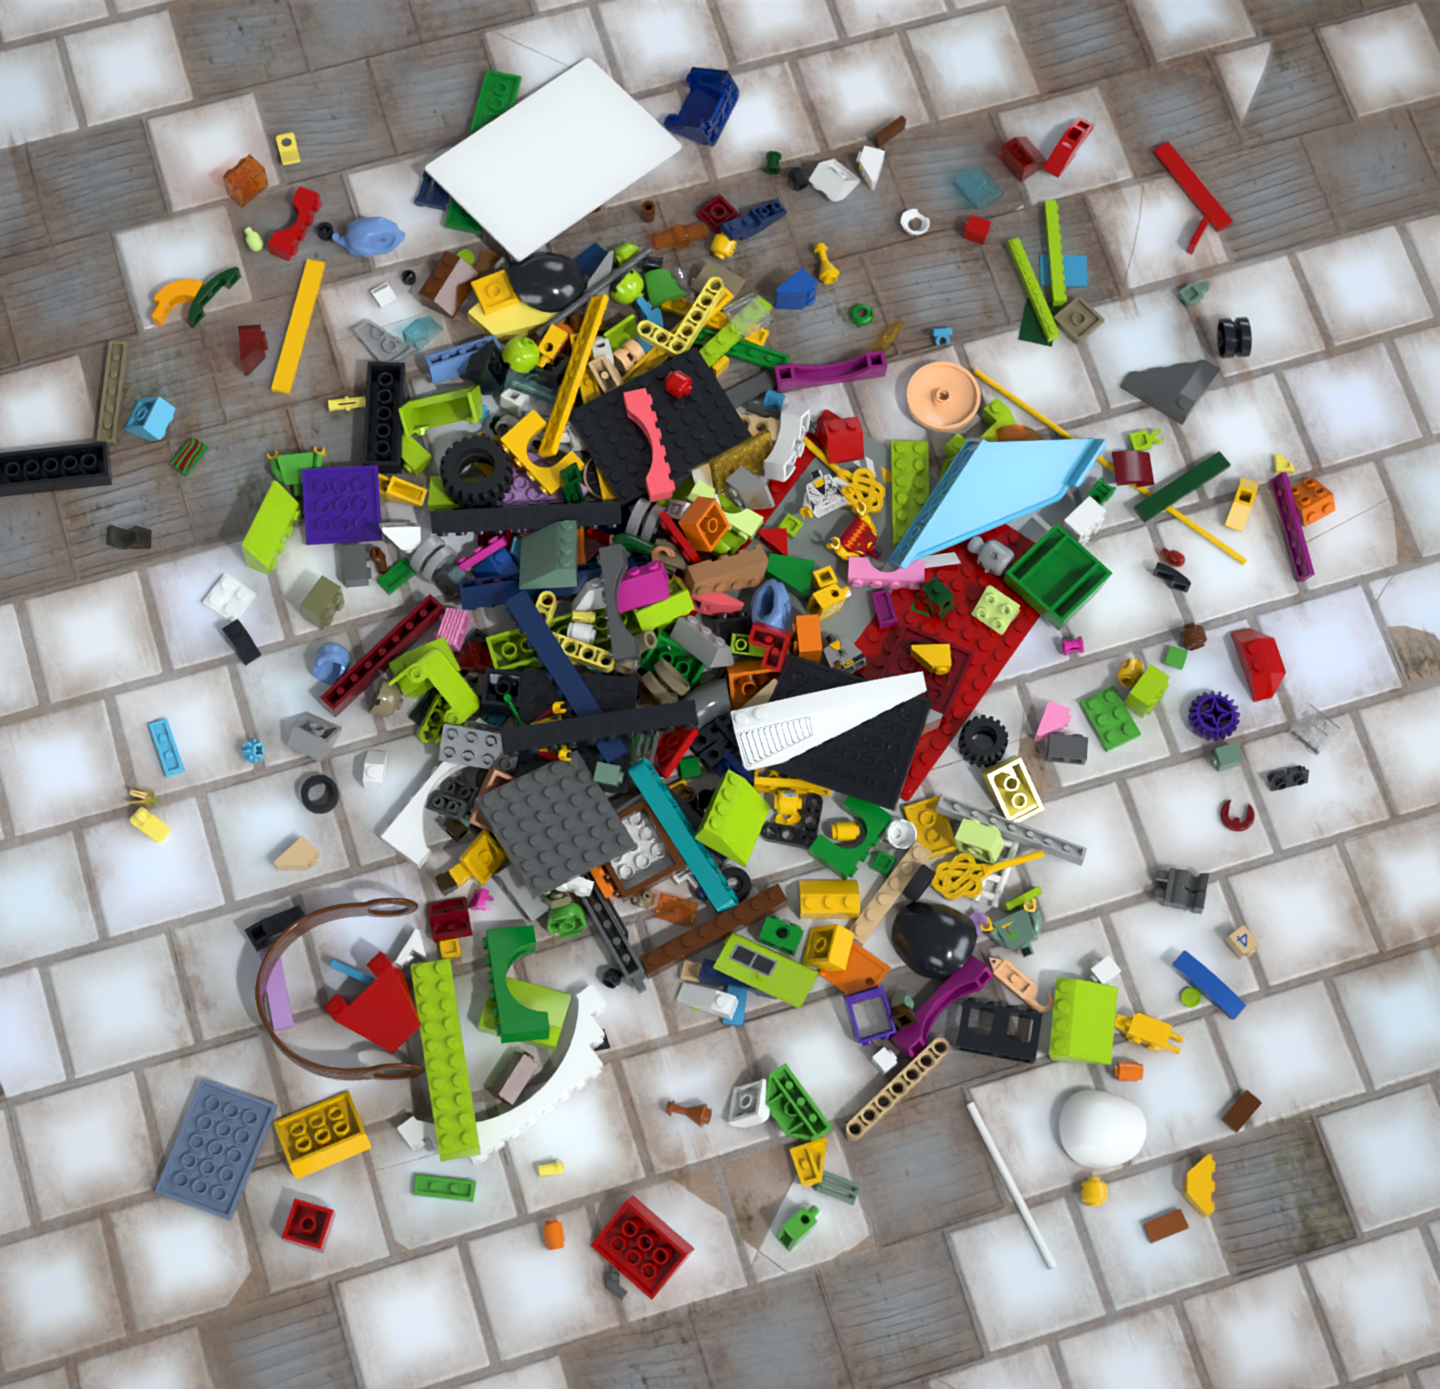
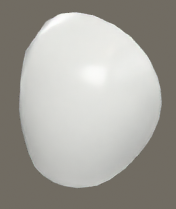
(1101, 1129)

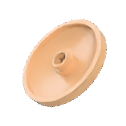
(943, 396)

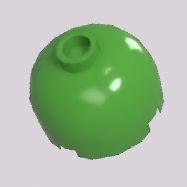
(566, 920)

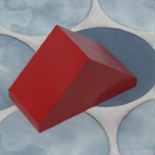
(774, 540)

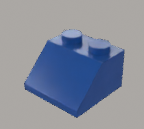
(796, 292)
(495, 565)

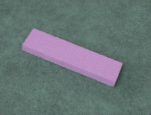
(278, 997)

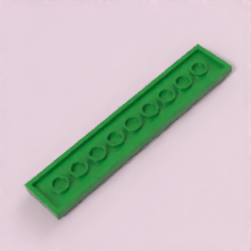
(496, 97)

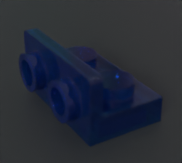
(731, 763)

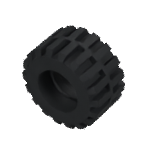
(983, 726)

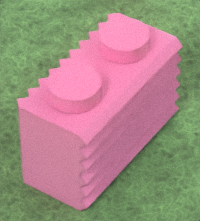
(453, 627)

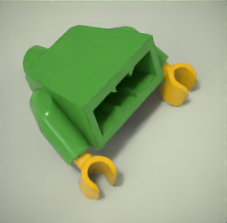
(289, 467)

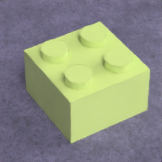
(979, 840)

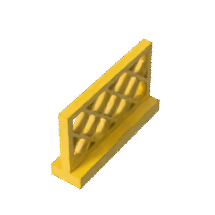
(774, 784)

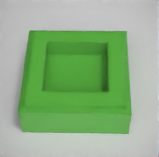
(1175, 657)

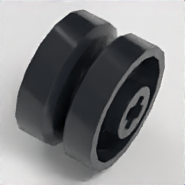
(1234, 337)

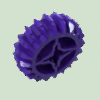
(1198, 718)

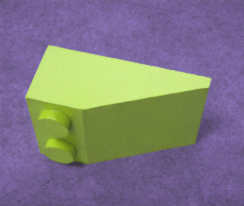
(413, 689)

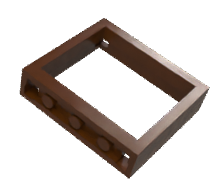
(669, 846)

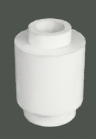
(581, 632)

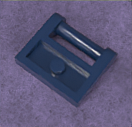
(438, 197)

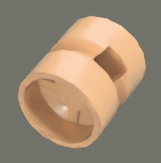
(626, 357)

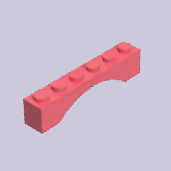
(638, 410)

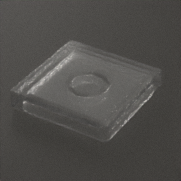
(748, 315)

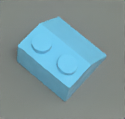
(150, 418)

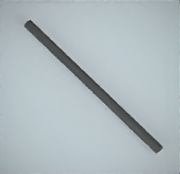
(595, 290)

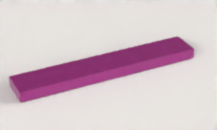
(1292, 527)

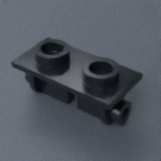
(1295, 777)

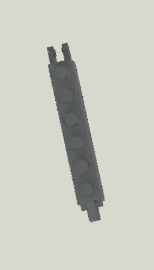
(613, 937)

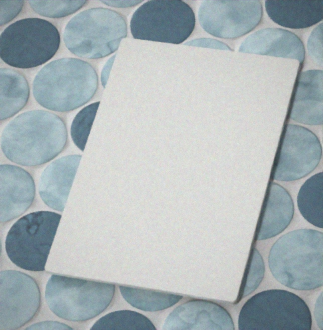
(553, 158)

